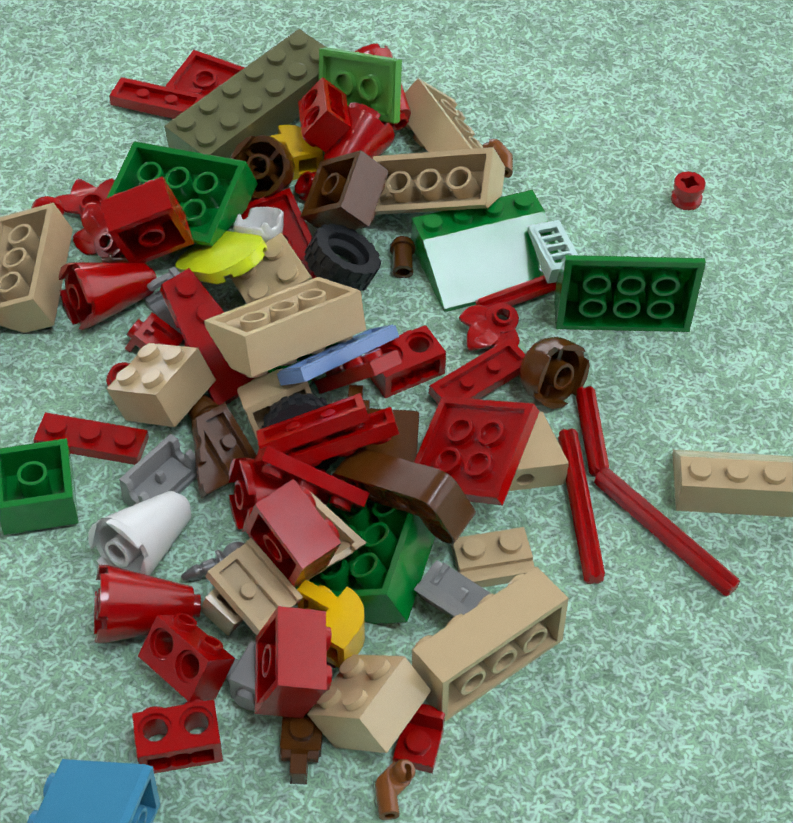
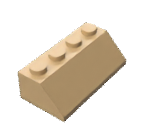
(440, 181)
(31, 256)
(287, 325)
(733, 483)
(491, 641)

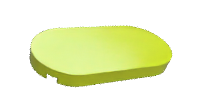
(231, 254)

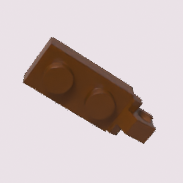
(300, 744)

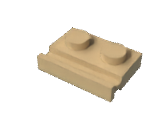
(493, 556)
(252, 585)

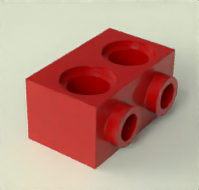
(323, 115)
(420, 357)
(186, 657)
(179, 747)

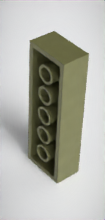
(251, 100)

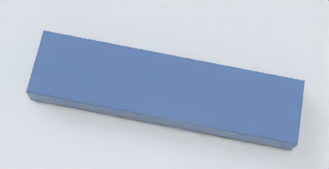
(337, 355)

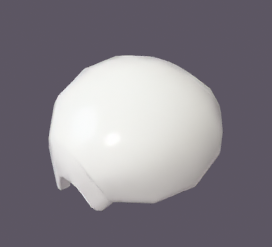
(261, 221)

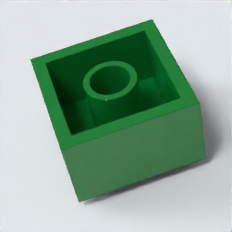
(37, 487)

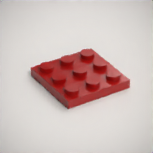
(478, 444)

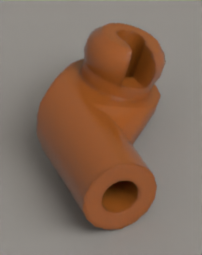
(504, 154)
(390, 785)

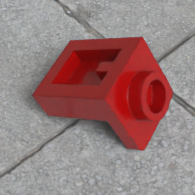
(152, 331)
(421, 738)

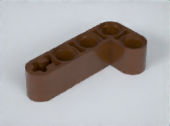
(410, 489)

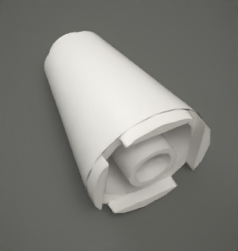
(141, 533)

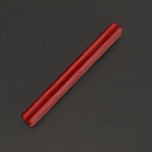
(582, 508)
(667, 532)

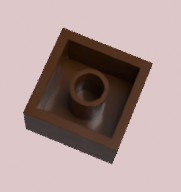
(345, 191)

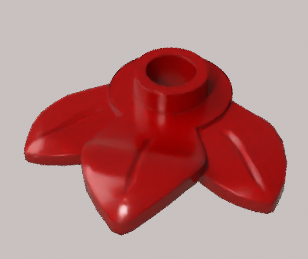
(84, 193)
(95, 235)
(486, 327)

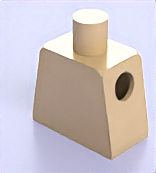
(263, 393)
(542, 461)

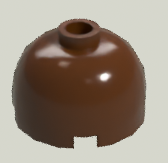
(269, 162)
(553, 371)

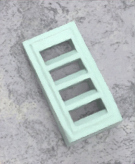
(546, 259)

